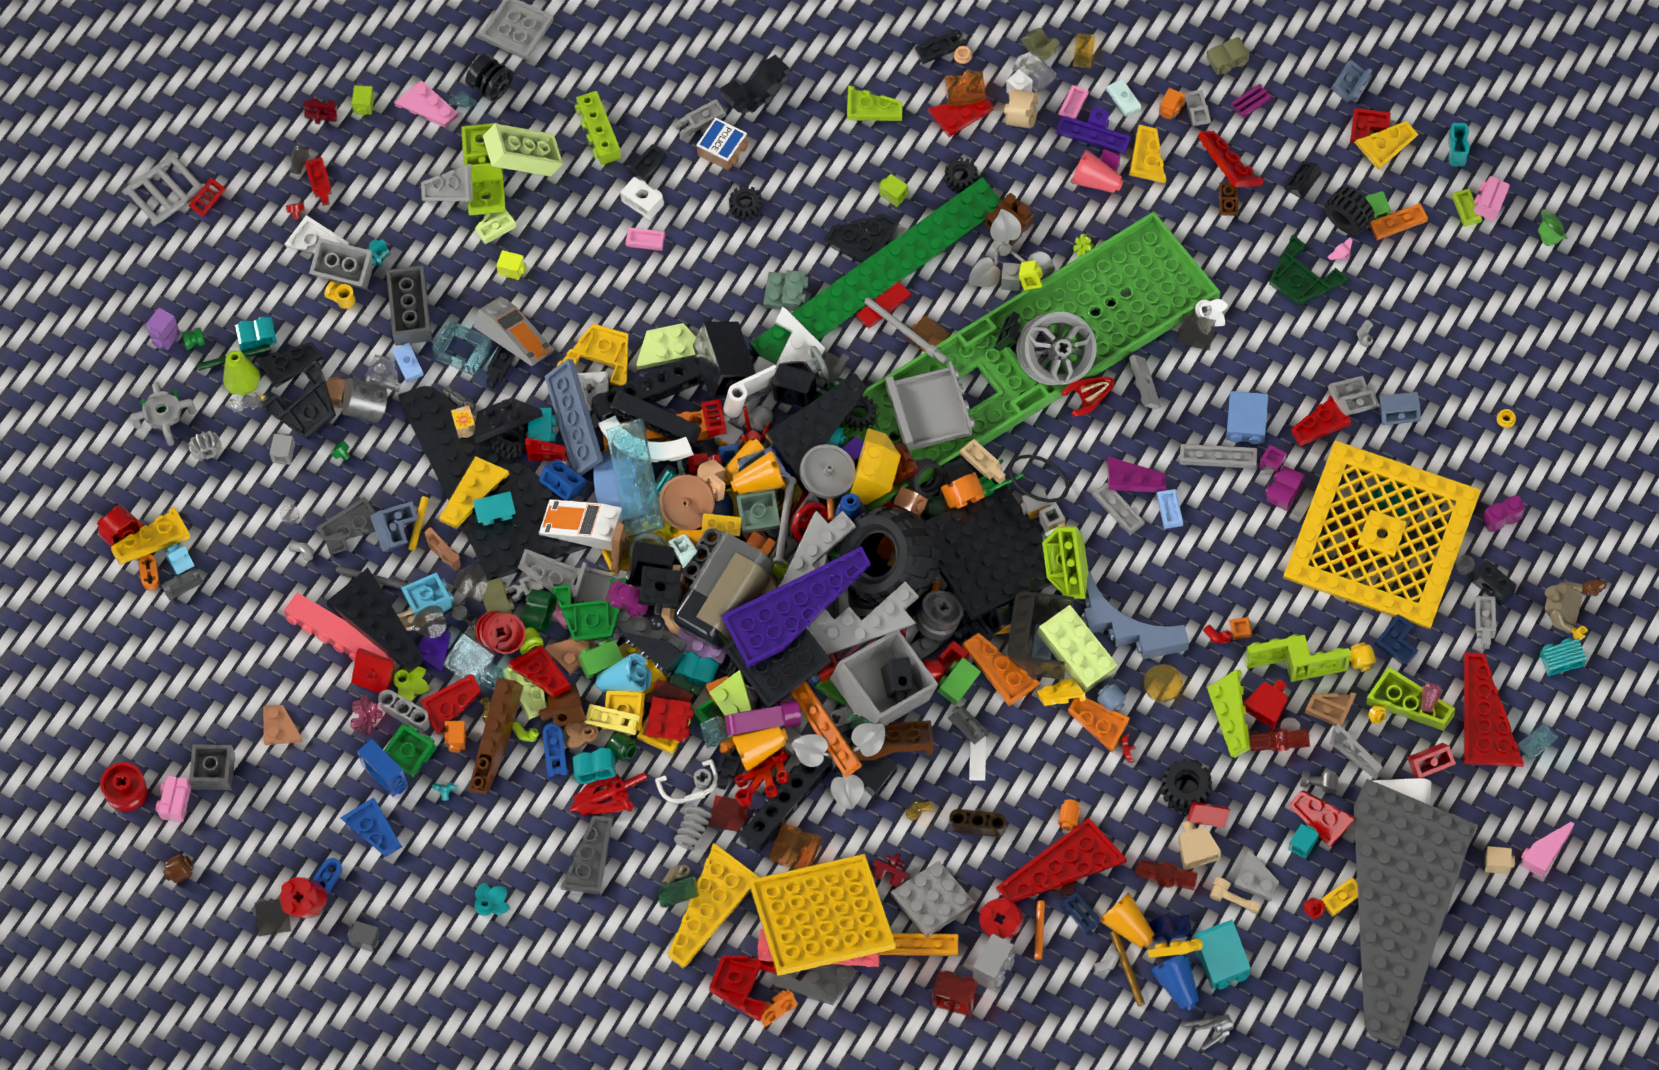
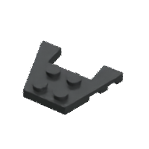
(819, 983)

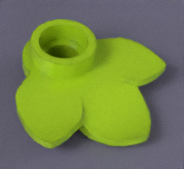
(413, 685)

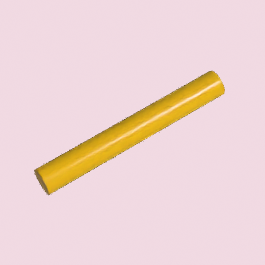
(418, 523)

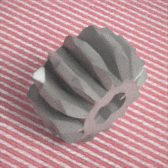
(205, 445)

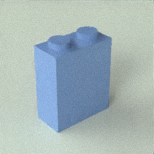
(1247, 417)

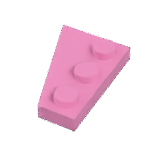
(427, 103)

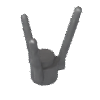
(1220, 1023)

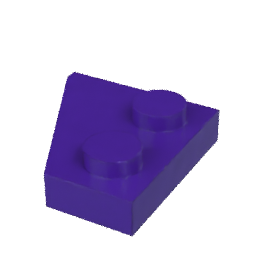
(435, 650)

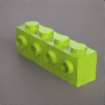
(598, 128)

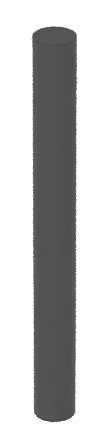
(380, 580)

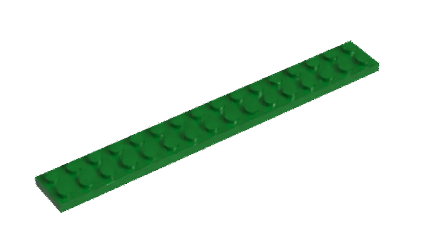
(885, 268)

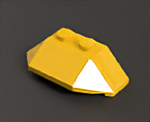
(875, 467)

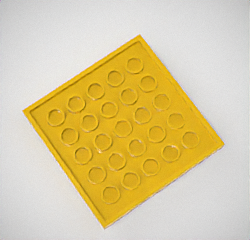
(821, 914)

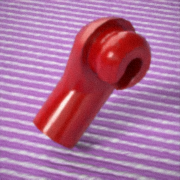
(1218, 637)

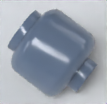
(1111, 697)

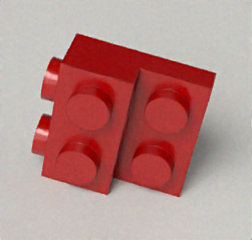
(669, 719)

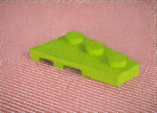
(870, 107)

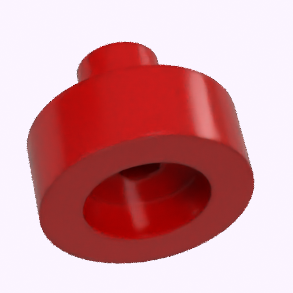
(295, 209)
(1314, 908)

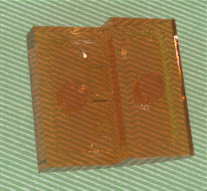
(965, 89)
(794, 848)

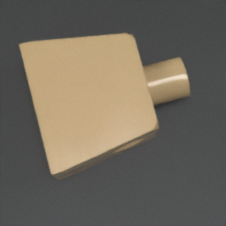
(1197, 846)

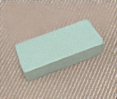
(683, 549)

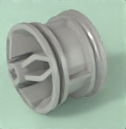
(1056, 348)

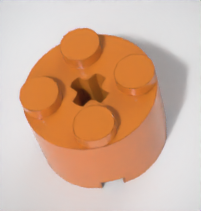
(962, 491)

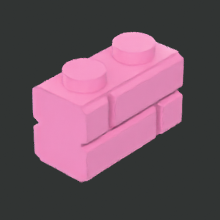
(1491, 198)
(174, 799)

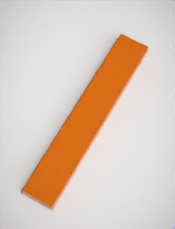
(825, 727)

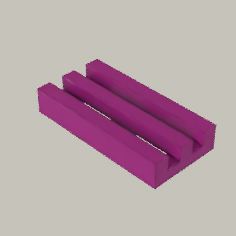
(1262, 92)

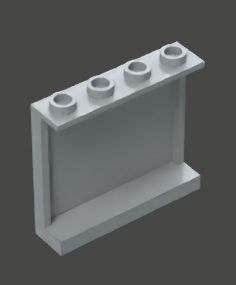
(930, 408)

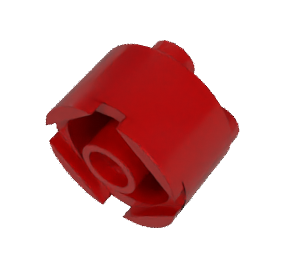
(118, 525)
(302, 897)
(991, 913)

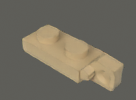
(983, 461)

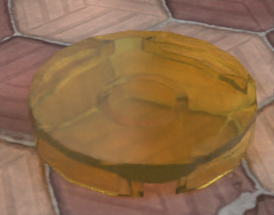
(1163, 683)

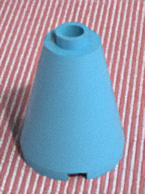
(625, 675)

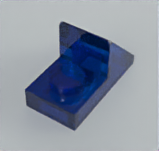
(1170, 927)

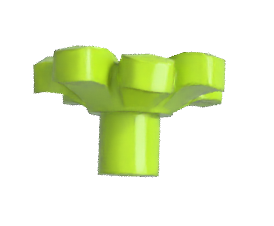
(1083, 245)

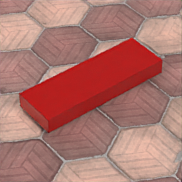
(888, 300)

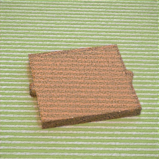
(929, 332)

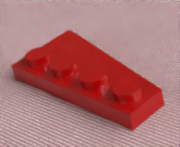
(1228, 161)

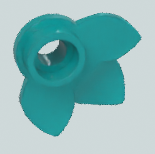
(492, 897)

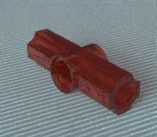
(1279, 740)
(1166, 874)

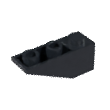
(658, 650)

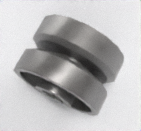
(938, 615)

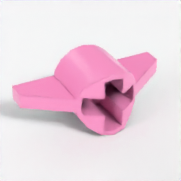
(1342, 251)

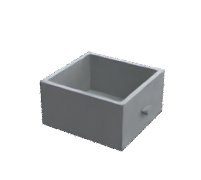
(862, 683)

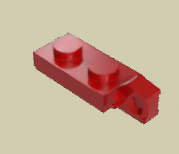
(319, 179)

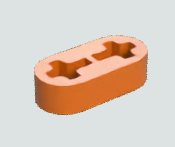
(153, 571)

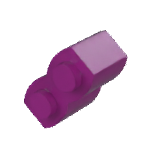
(1284, 488)
(1503, 513)

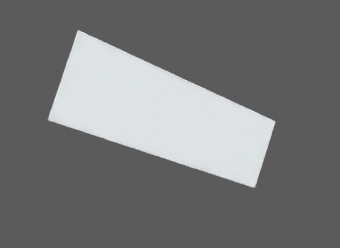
(977, 760)

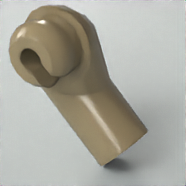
(676, 872)

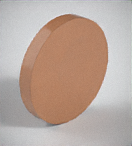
(685, 501)

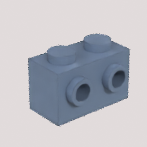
(1400, 408)

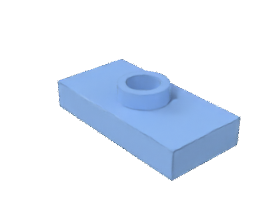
(407, 362)
(1169, 509)

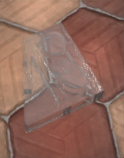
(383, 373)

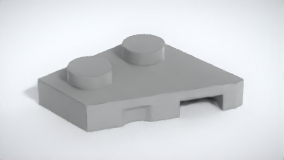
(1256, 878)

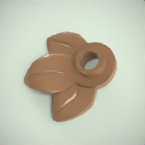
(580, 734)

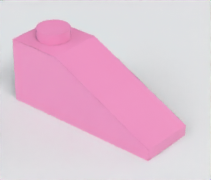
(1544, 851)

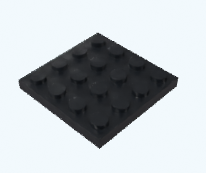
(784, 671)

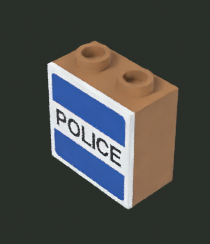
(722, 144)

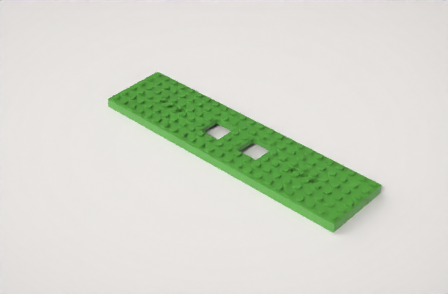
(1137, 260)

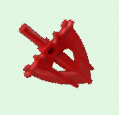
(589, 802)

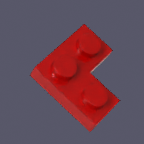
(1368, 120)

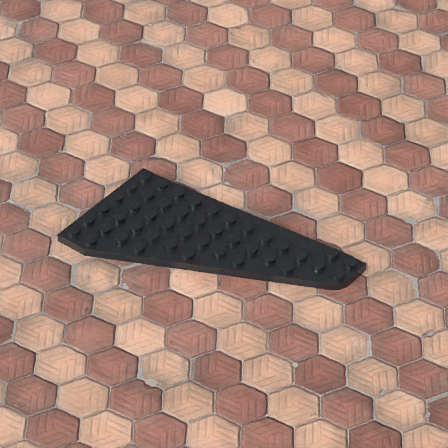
(498, 544)

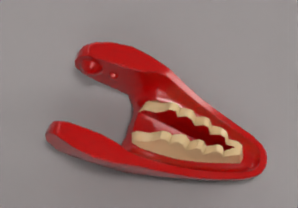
(1090, 391)

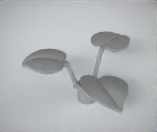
(1003, 229)
(811, 752)

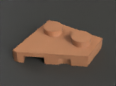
(440, 548)
(279, 726)

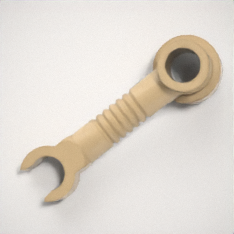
(1221, 891)

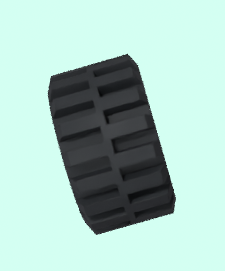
(1349, 211)
(1189, 771)

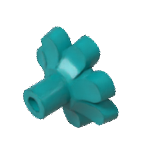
(444, 789)

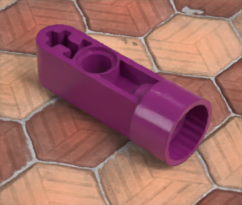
(784, 714)

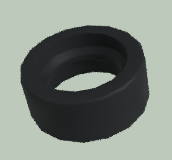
(936, 483)

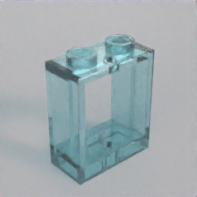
(483, 347)

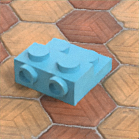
(428, 592)

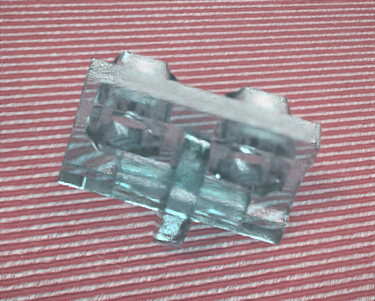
(1537, 741)

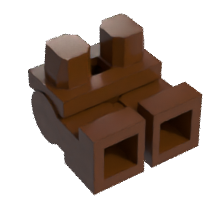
(1018, 209)

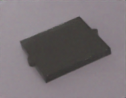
(1196, 331)
(271, 918)

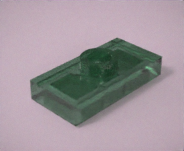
(678, 892)

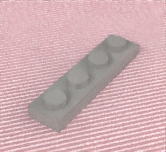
(1218, 456)

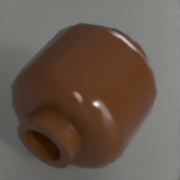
(178, 868)

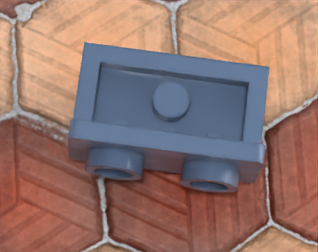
(1351, 81)

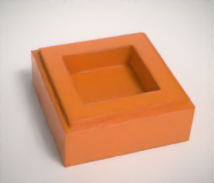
(1240, 628)

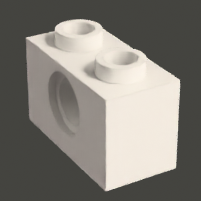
(645, 206)

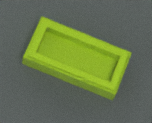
(1464, 204)

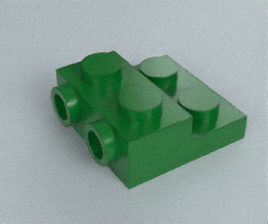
(410, 749)

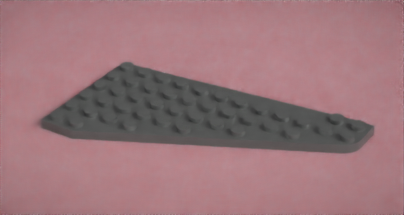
(1405, 883)

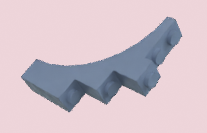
(1149, 639)

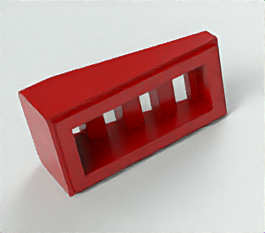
(214, 183)
(717, 429)

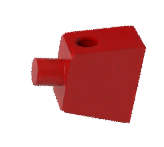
(1267, 703)

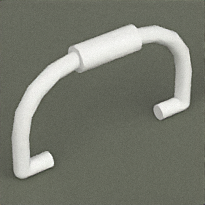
(692, 797)

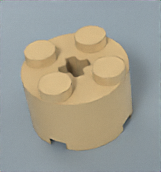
(1021, 108)

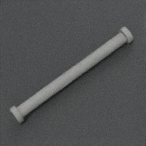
(790, 482)

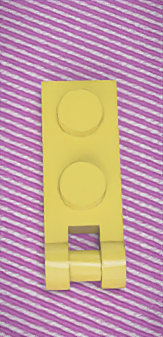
(611, 719)

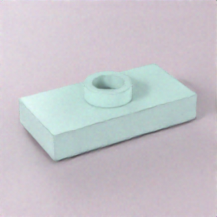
(1123, 97)

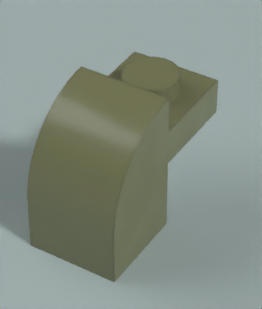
(1039, 43)

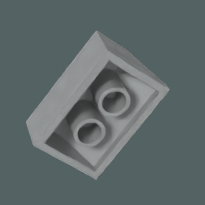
(342, 263)

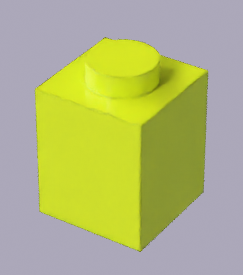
(511, 265)

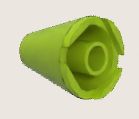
(240, 374)

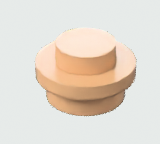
(962, 55)

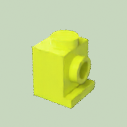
(1030, 275)

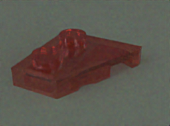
(907, 466)

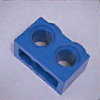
(562, 480)

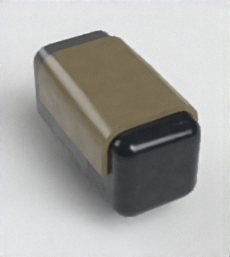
(723, 581)

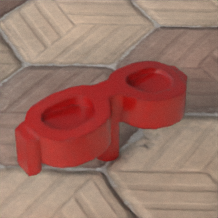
(1126, 749)

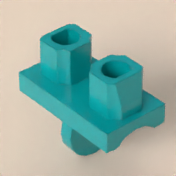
(379, 251)

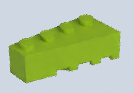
(1404, 698)

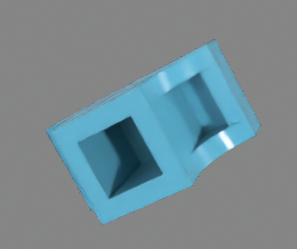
(179, 558)

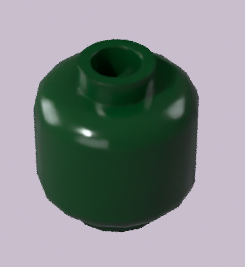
(622, 746)

